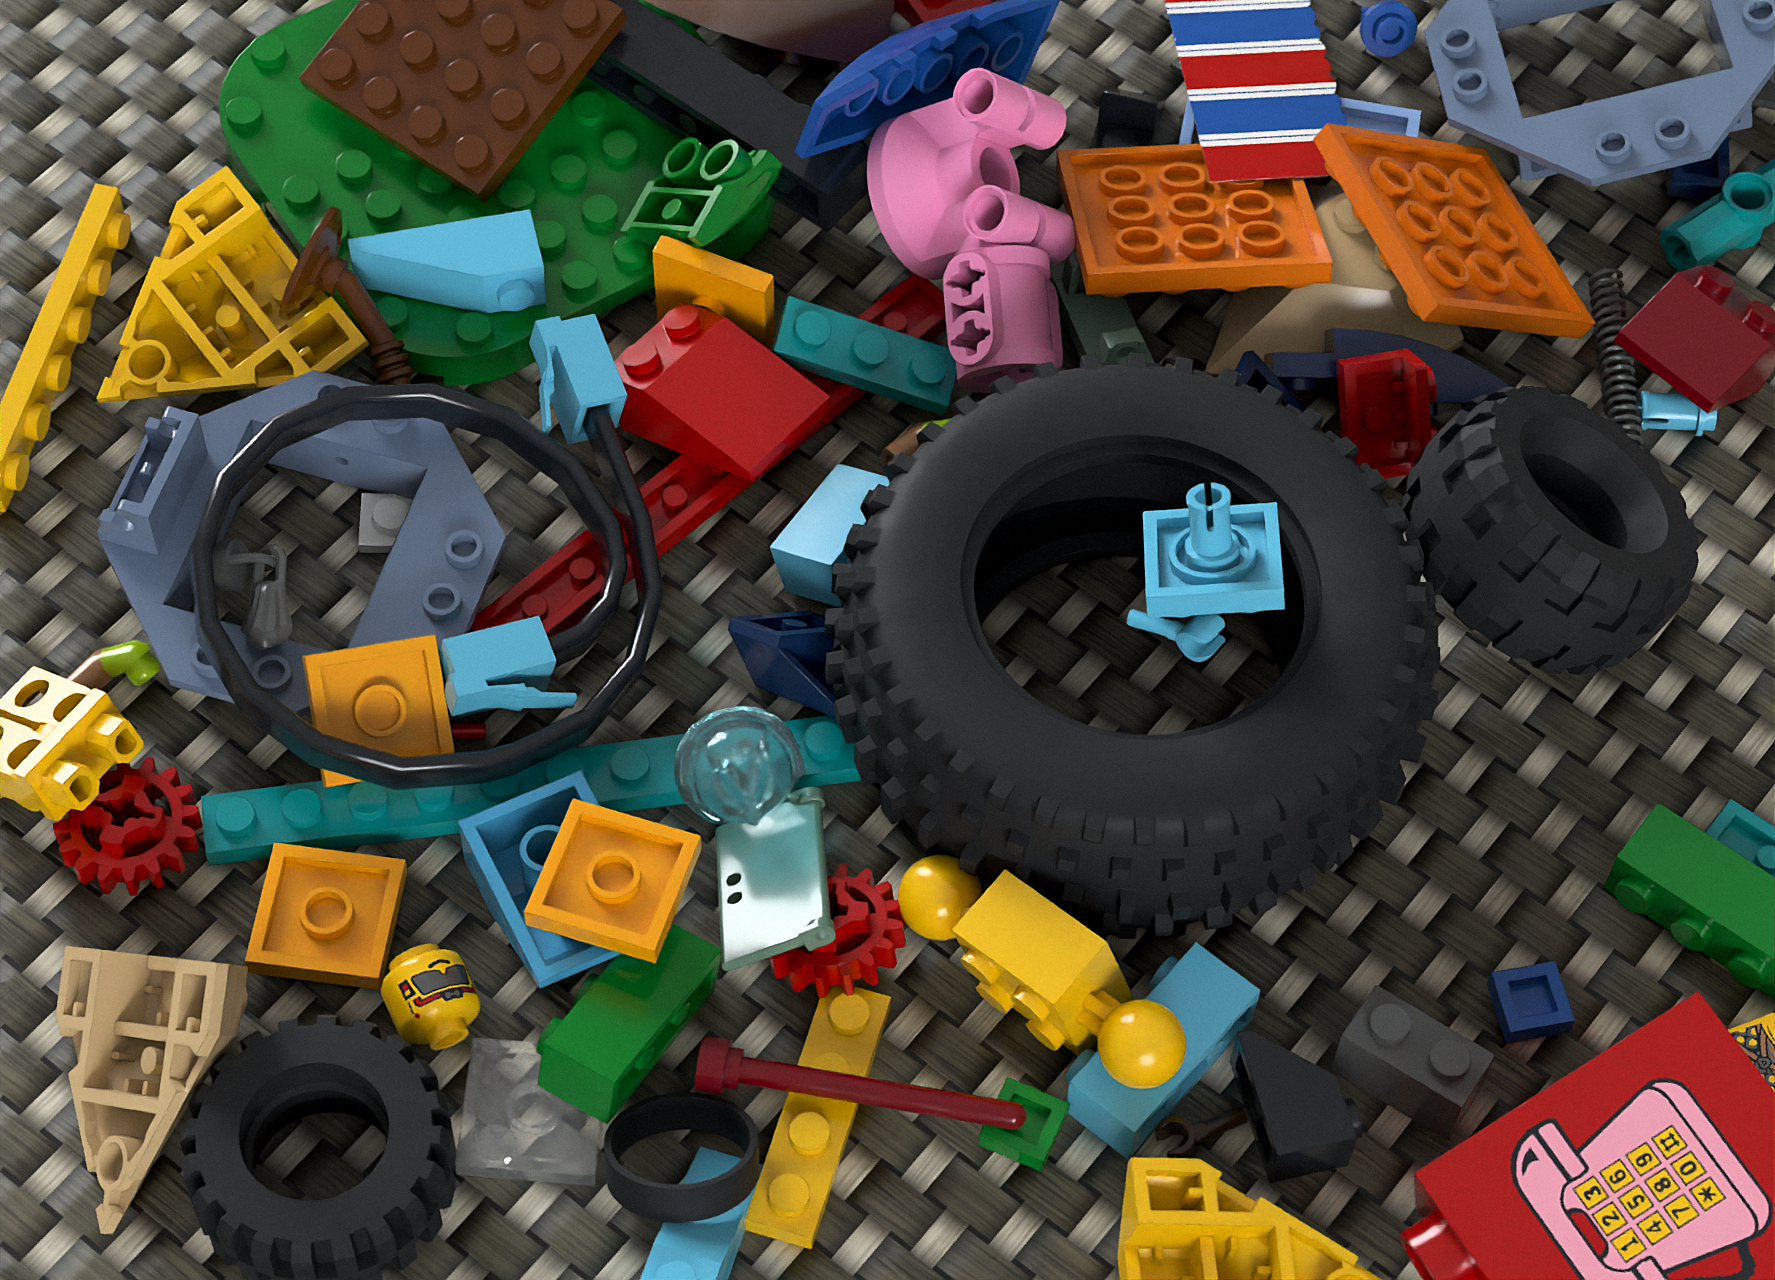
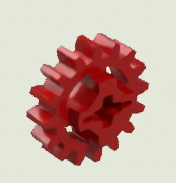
(132, 831)
(866, 936)

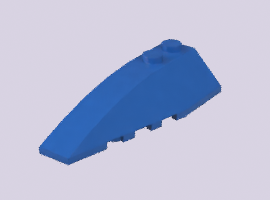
(923, 69)

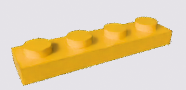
(814, 1128)

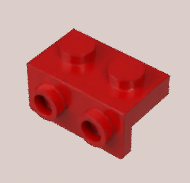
(1387, 408)

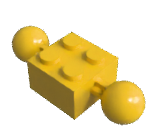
(1044, 968)

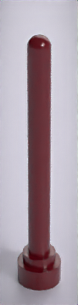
(727, 1067)

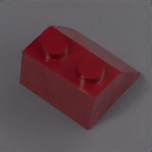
(1704, 338)

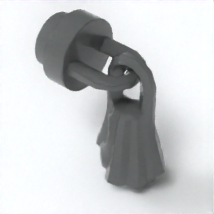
(267, 614)

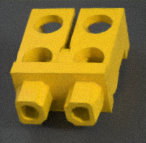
(59, 744)

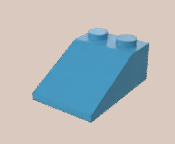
(505, 857)

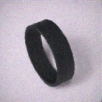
(681, 1201)

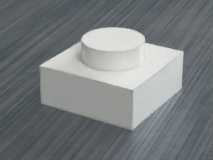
(381, 521)

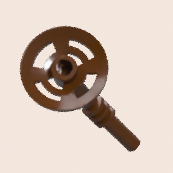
(323, 270)

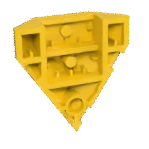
(215, 303)
(1197, 1227)

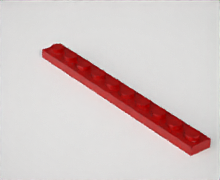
(690, 489)

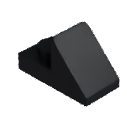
(1127, 119)

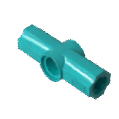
(1724, 222)

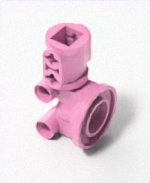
(957, 215)

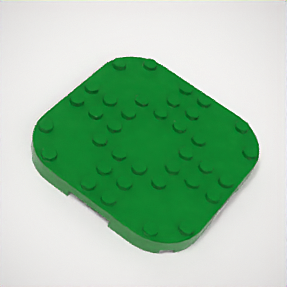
(575, 179)

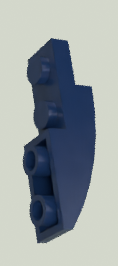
(1455, 376)

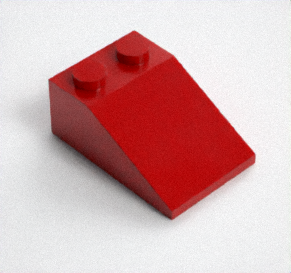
(715, 393)

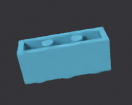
(1212, 1008)

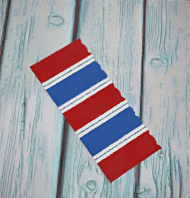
(1255, 85)

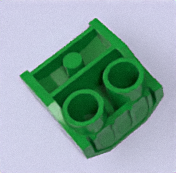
(701, 192)

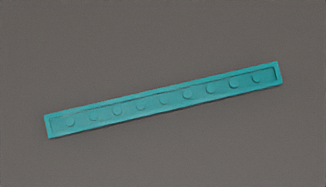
(361, 813)

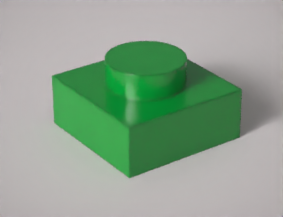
(1037, 1136)

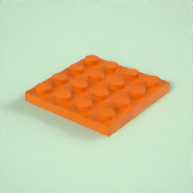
(1160, 224)
(1452, 233)

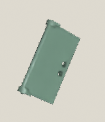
(779, 881)

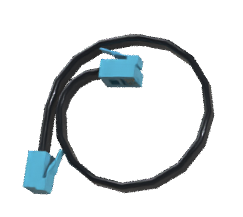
(499, 664)

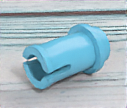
(1673, 412)

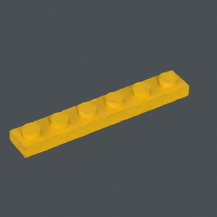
(57, 330)

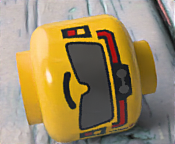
(430, 996)

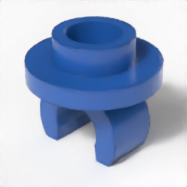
(1387, 27)

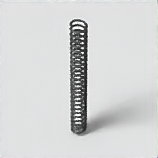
(1599, 332)

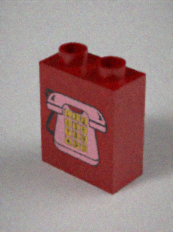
(1615, 1172)

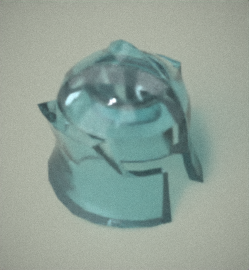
(737, 765)

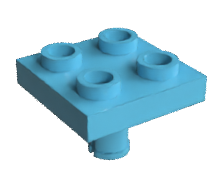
(1212, 557)

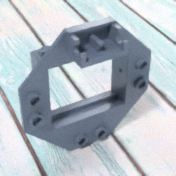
(1611, 135)
(425, 587)

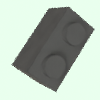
(1412, 1062)

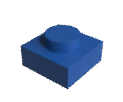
(1530, 1002)

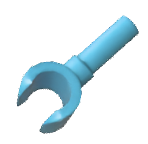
(1196, 639)

